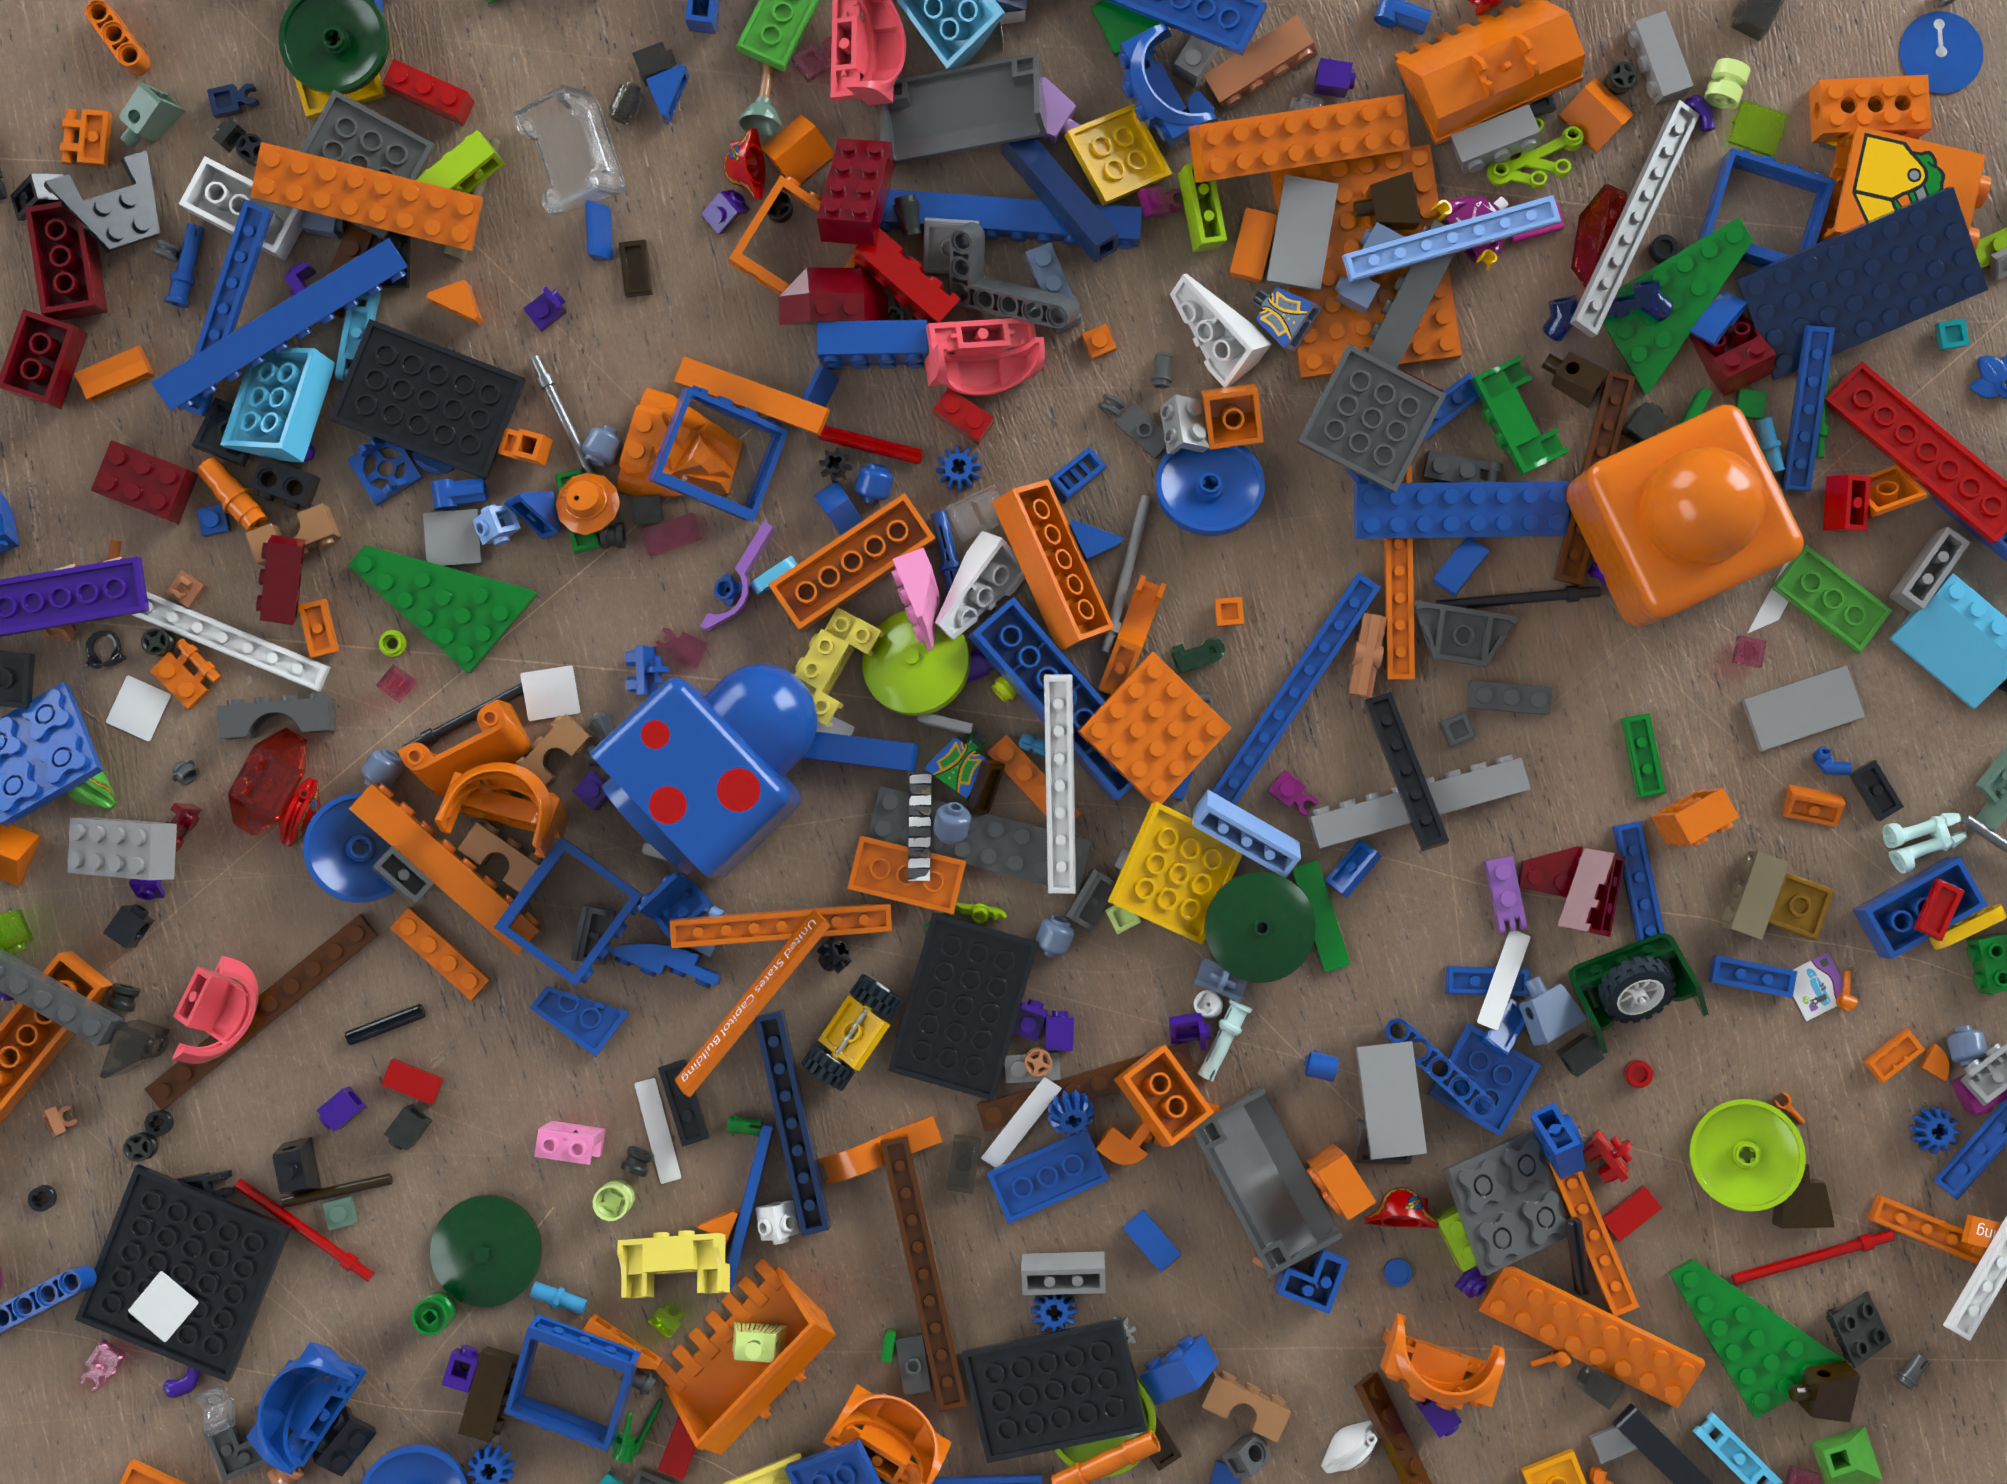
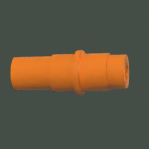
(232, 495)

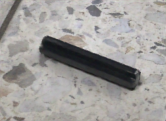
(385, 1024)
(1578, 1256)

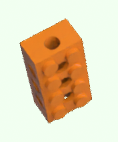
(1878, 103)

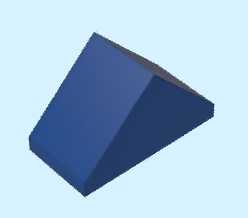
(667, 90)
(838, 508)
(536, 511)
(1093, 541)

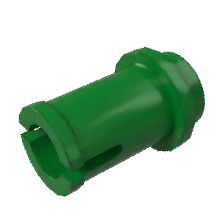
(741, 1125)

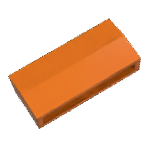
(1253, 245)
(114, 374)

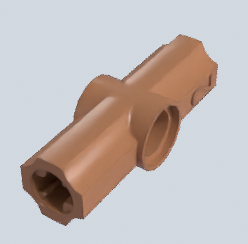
(1367, 655)

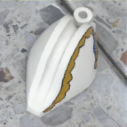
(1350, 1448)

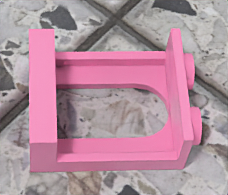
(561, 1143)

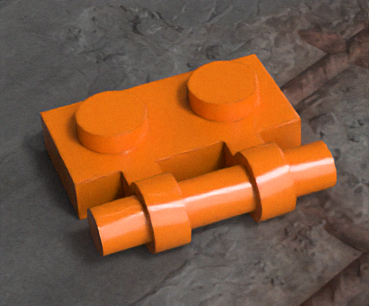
(93, 137)
(180, 679)

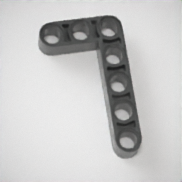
(1002, 293)

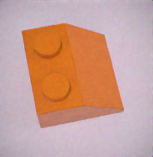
(1232, 416)

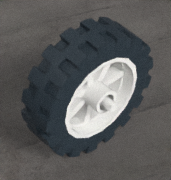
(1628, 990)

